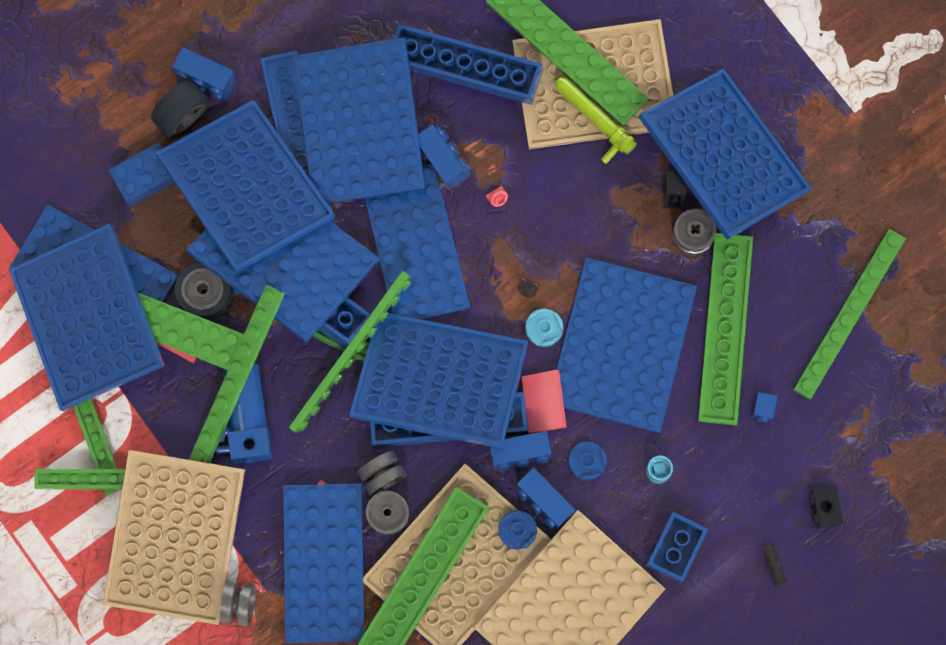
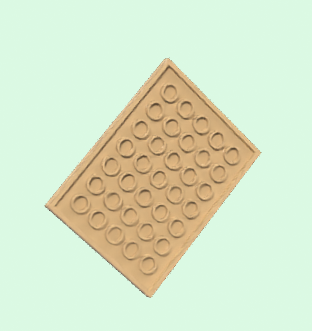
(631, 48)
(173, 537)
(479, 574)
(572, 593)

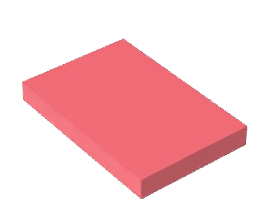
(543, 401)

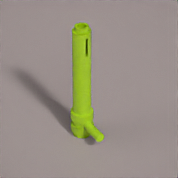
(616, 134)

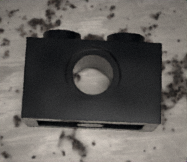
(674, 190)
(830, 496)

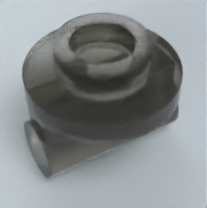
(528, 288)

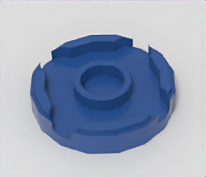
(587, 460)
(517, 530)

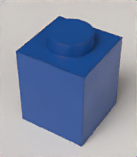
(764, 407)

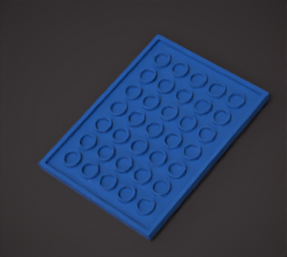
(360, 121)
(724, 153)
(245, 186)
(312, 272)
(86, 317)
(624, 344)
(440, 380)

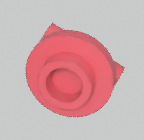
(497, 197)

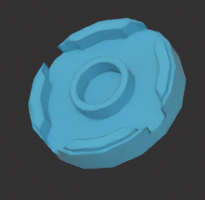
(544, 327)

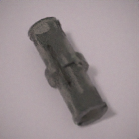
(773, 564)

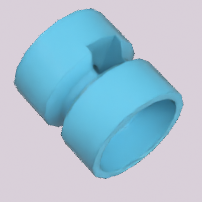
(659, 469)

